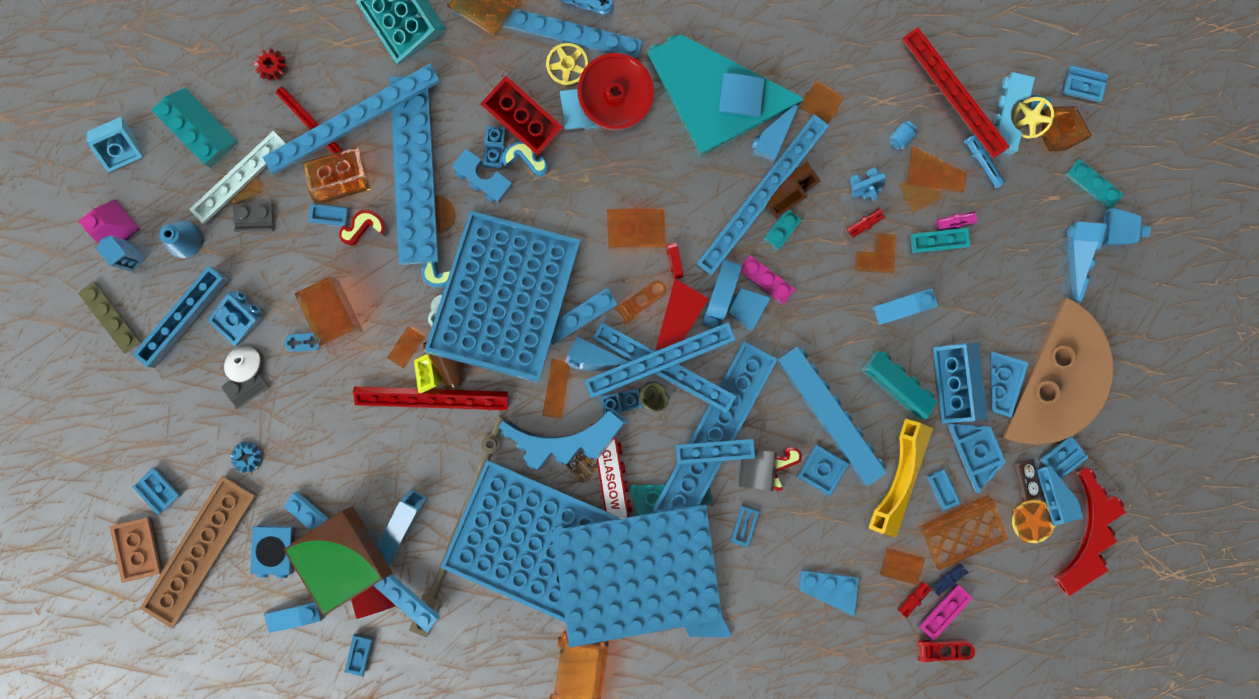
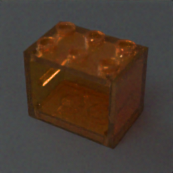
(328, 312)

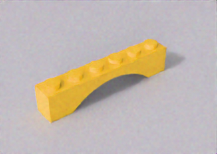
(913, 445)

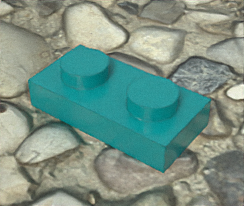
(782, 229)

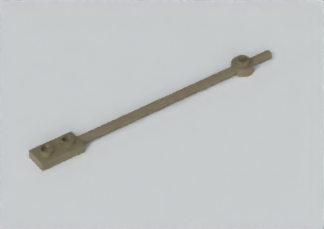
(431, 599)

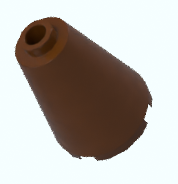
(449, 370)

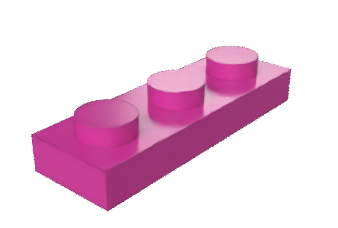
(766, 280)
(945, 612)

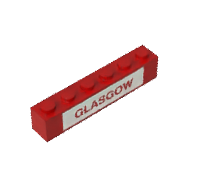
(611, 480)

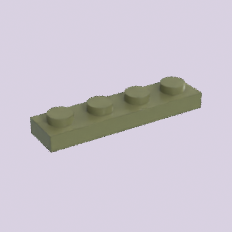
(109, 317)

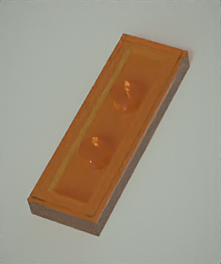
(556, 389)

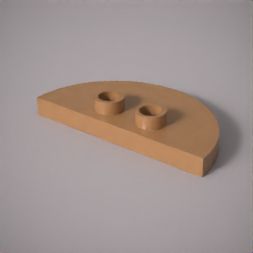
(1066, 380)

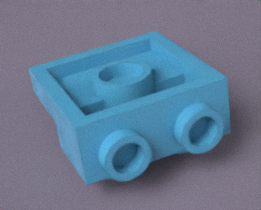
(235, 317)

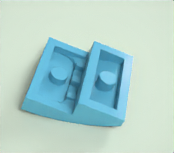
(572, 112)

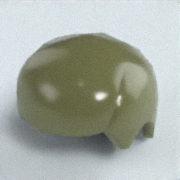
(653, 397)

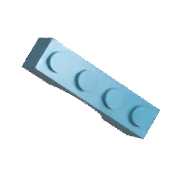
(1016, 88)

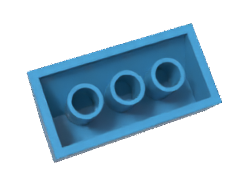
(960, 383)

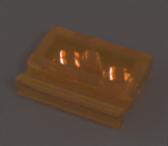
(902, 566)

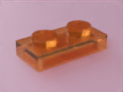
(406, 347)

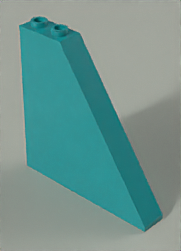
(694, 84)

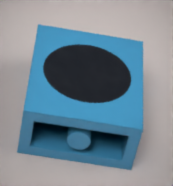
(268, 551)

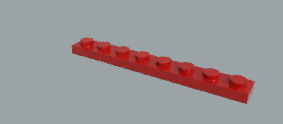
(955, 93)
(431, 398)

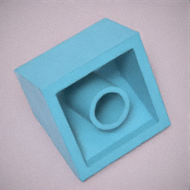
(114, 144)

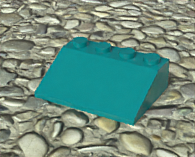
(403, 24)

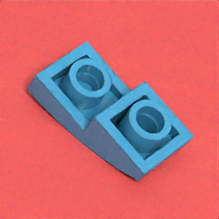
(494, 147)
(621, 401)

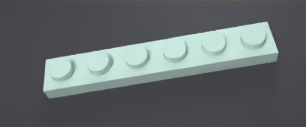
(236, 179)

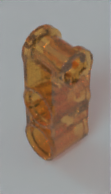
(632, 306)

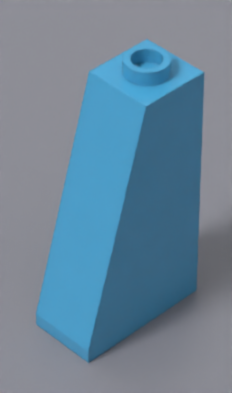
(400, 524)

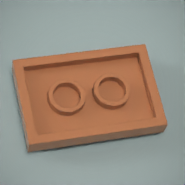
(135, 549)

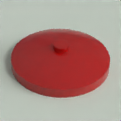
(615, 91)

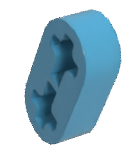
(301, 347)

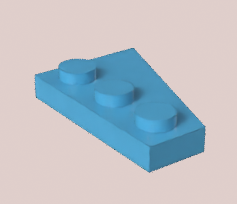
(1006, 382)
(832, 589)

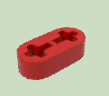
(674, 260)

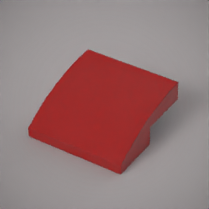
(370, 602)

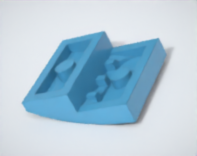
(741, 95)

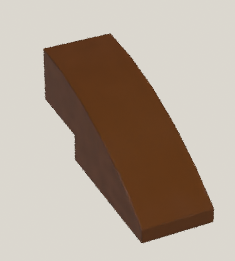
(793, 190)

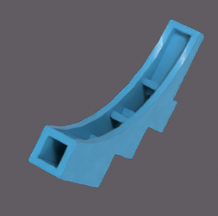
(541, 448)

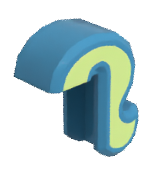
(519, 149)
(432, 277)

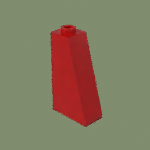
(680, 314)

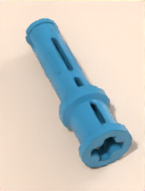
(997, 180)

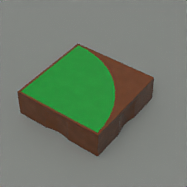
(337, 560)

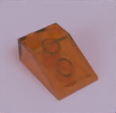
(635, 228)

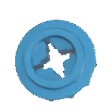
(253, 462)

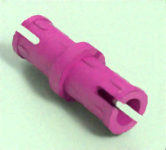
(956, 220)

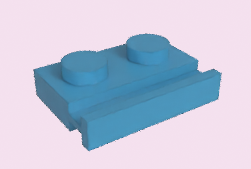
(1085, 84)
(1064, 457)
(156, 491)

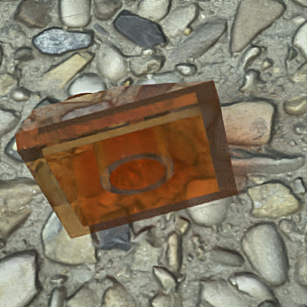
(1066, 130)

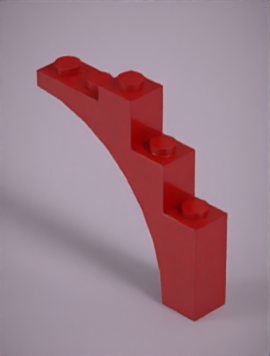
(1101, 510)

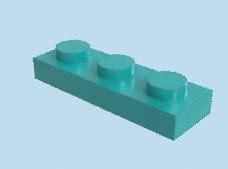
(1094, 184)
(940, 240)

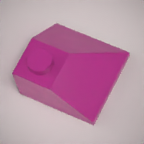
(109, 220)

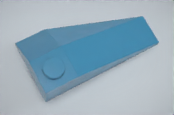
(1082, 243)

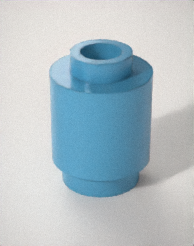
(903, 135)

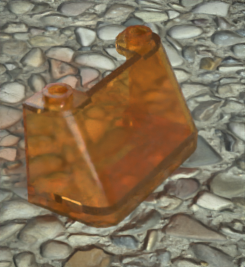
(580, 670)

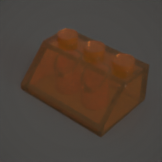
(336, 176)

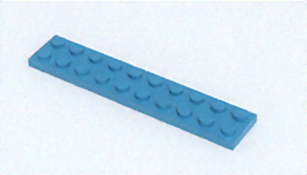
(414, 180)
(745, 381)

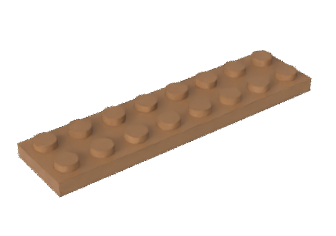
(197, 552)

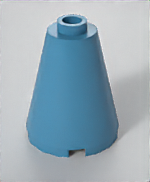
(181, 238)

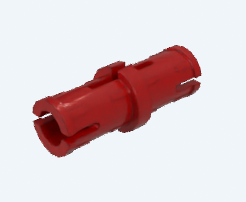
(866, 223)
(914, 599)

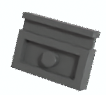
(253, 217)
(243, 392)

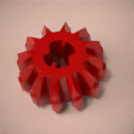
(267, 58)

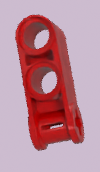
(931, 650)

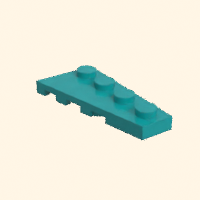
(647, 495)

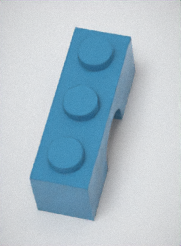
(467, 167)

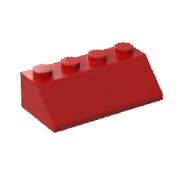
(522, 116)

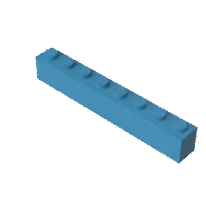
(831, 416)

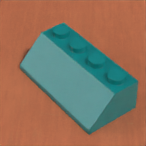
(195, 126)
(899, 385)

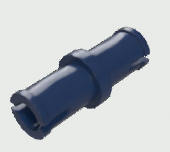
(949, 579)

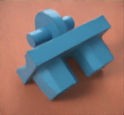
(868, 187)

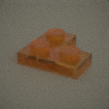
(882, 259)

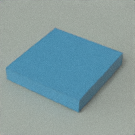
(822, 469)

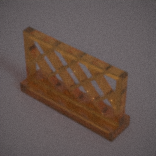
(958, 517)

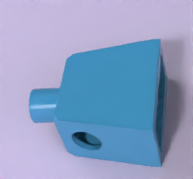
(1123, 228)
(747, 308)

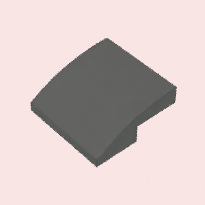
(759, 472)

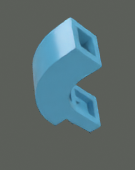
(722, 294)

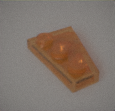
(933, 173)

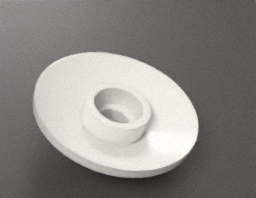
(246, 368)

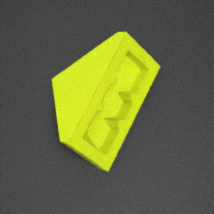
(426, 374)

